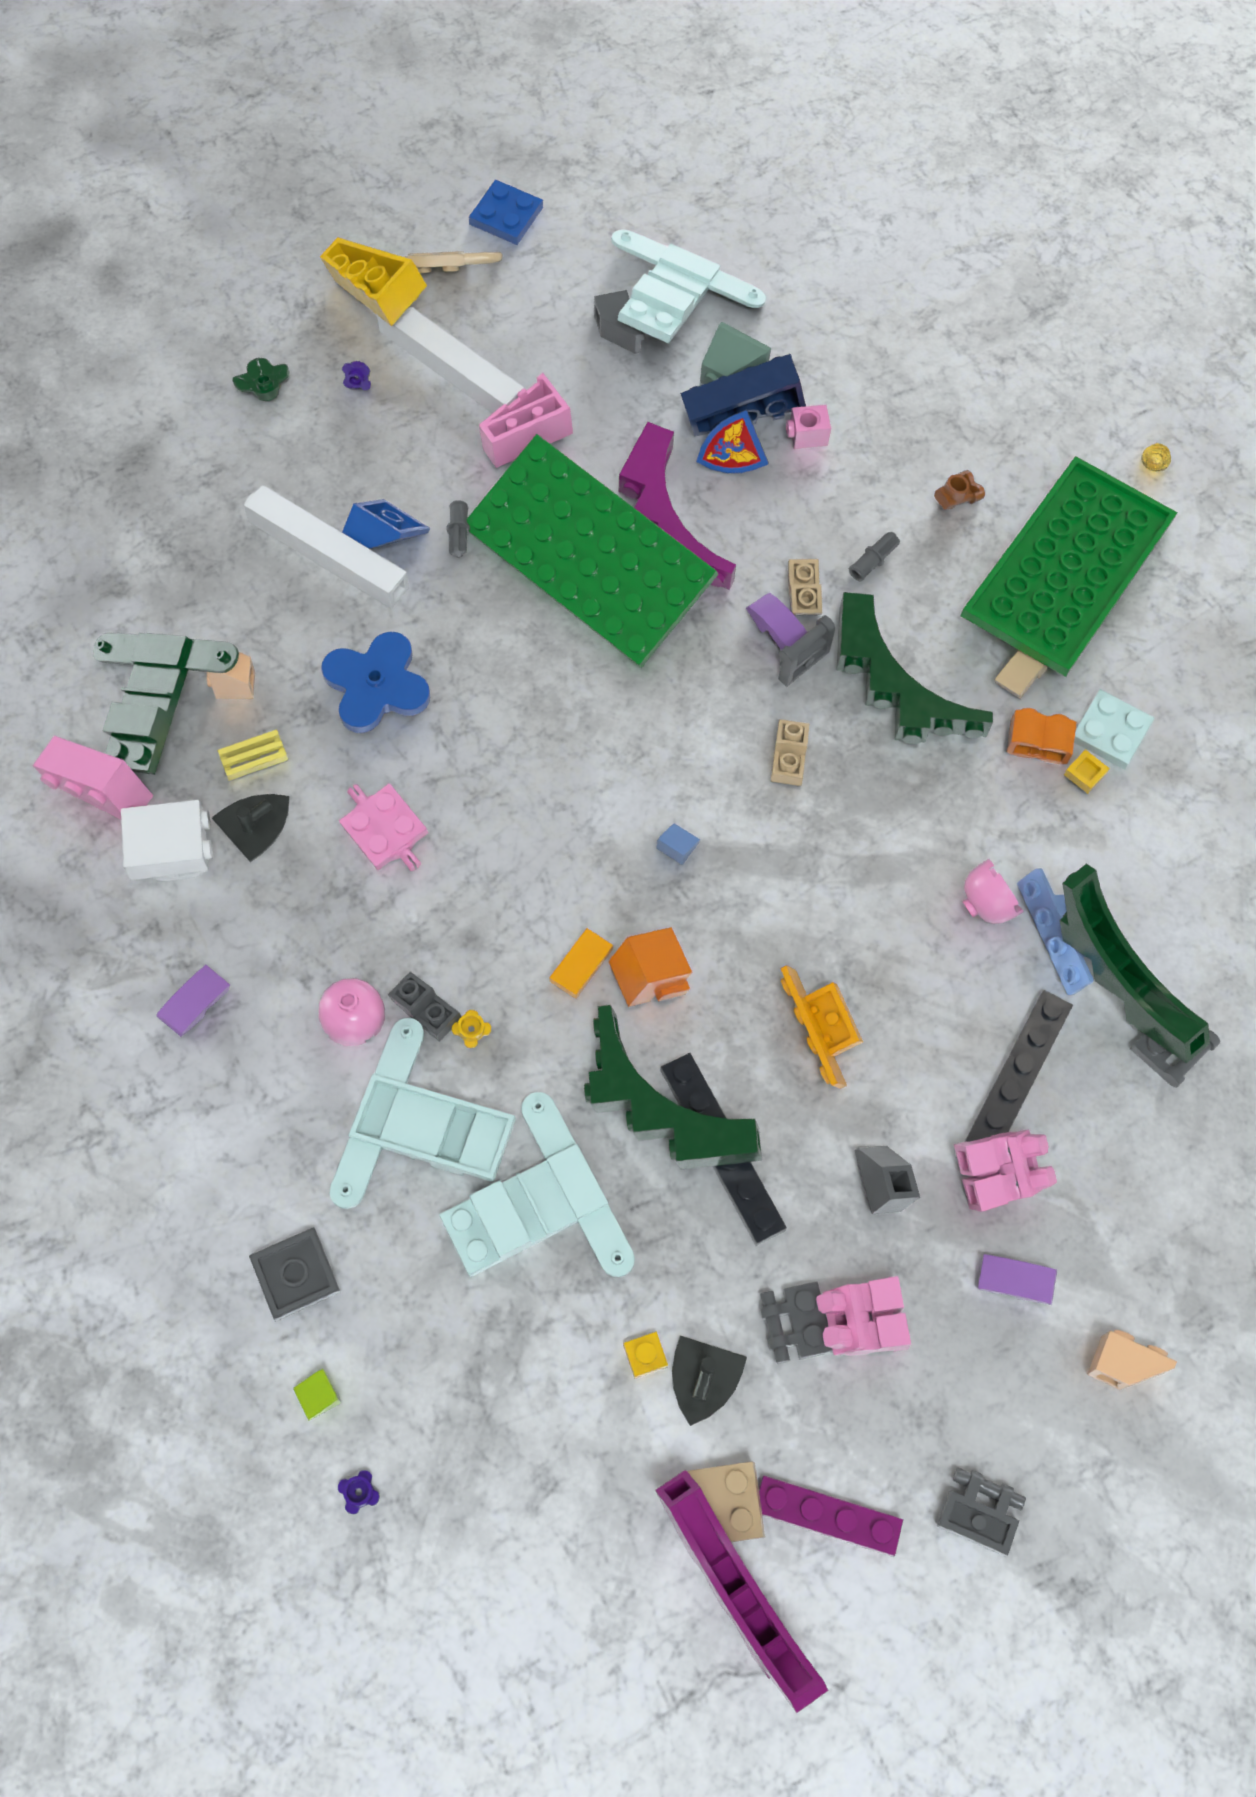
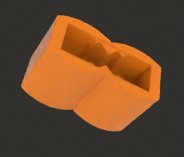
(1041, 736)

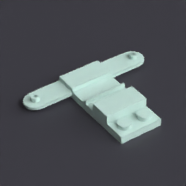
(674, 286)
(416, 1124)
(539, 1203)

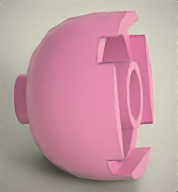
(990, 895)
(351, 1012)

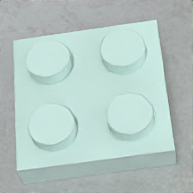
(1112, 729)

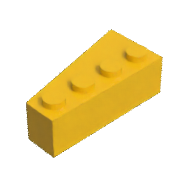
(374, 277)

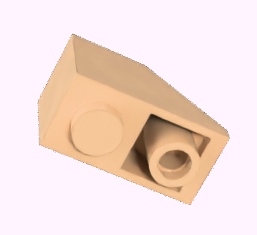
(235, 683)
(1126, 1363)

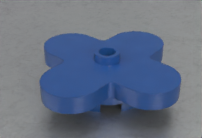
(375, 682)

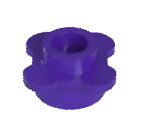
(359, 370)
(368, 1496)

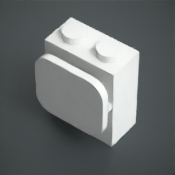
(166, 841)

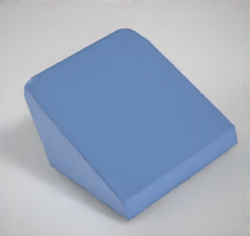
(677, 843)

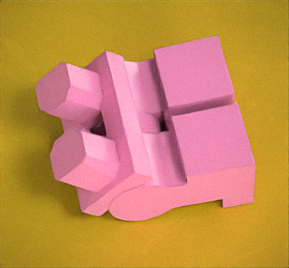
(1003, 1168)
(849, 1320)

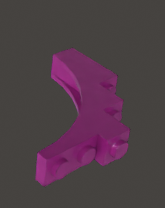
(645, 480)
(738, 1592)

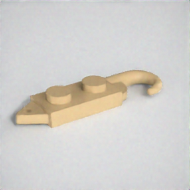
(452, 260)

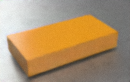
(581, 963)

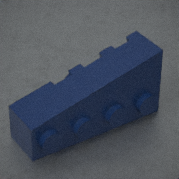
(761, 389)

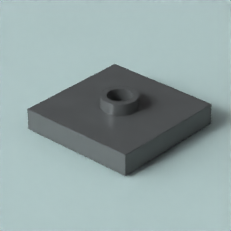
(294, 1274)

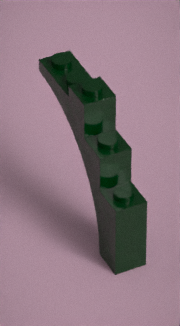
(888, 684)
(1116, 967)
(697, 1137)

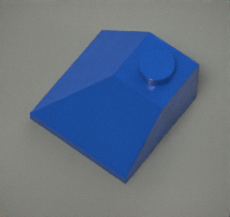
(381, 524)

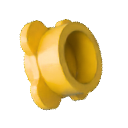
(470, 1019)

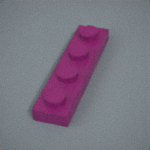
(829, 1516)

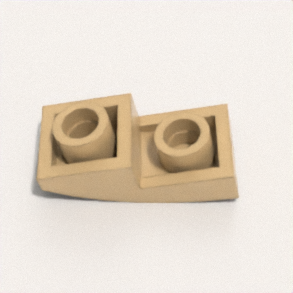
(804, 587)
(1020, 674)
(790, 752)

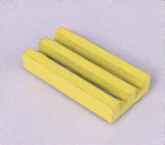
(251, 750)

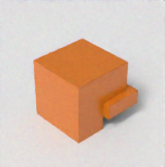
(651, 967)

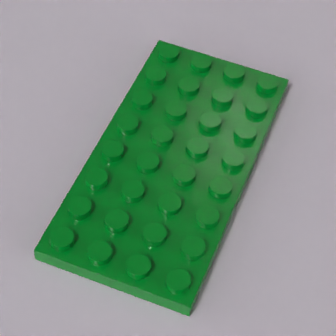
(590, 550)
(1069, 566)

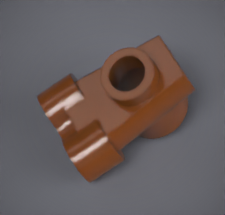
(959, 490)

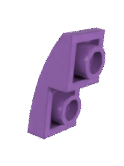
(775, 617)
(192, 1000)
(1017, 1279)

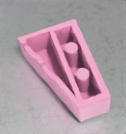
(513, 426)
(91, 776)

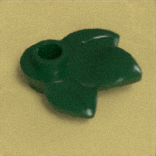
(262, 378)

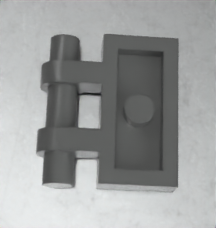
(805, 1321)
(976, 1521)

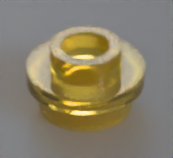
(1158, 452)

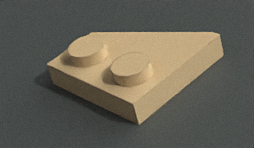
(733, 1498)

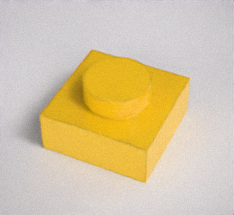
(1086, 771)
(645, 1355)

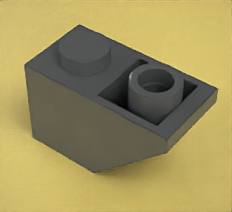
(606, 316)
(886, 1179)

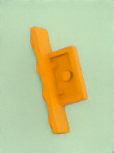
(826, 1021)

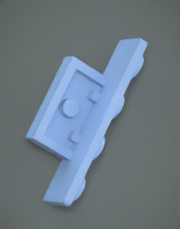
(1046, 912)

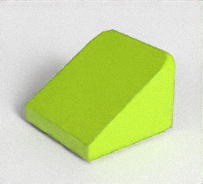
(316, 1394)

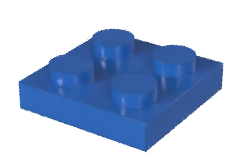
(506, 212)

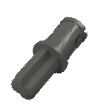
(458, 528)
(874, 556)

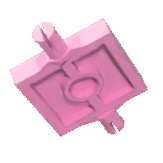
(383, 827)

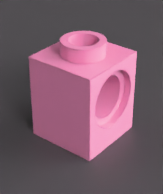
(809, 426)

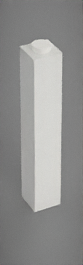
(451, 359)
(326, 546)

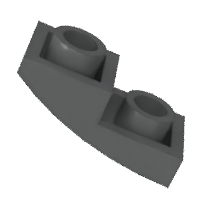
(423, 1004)

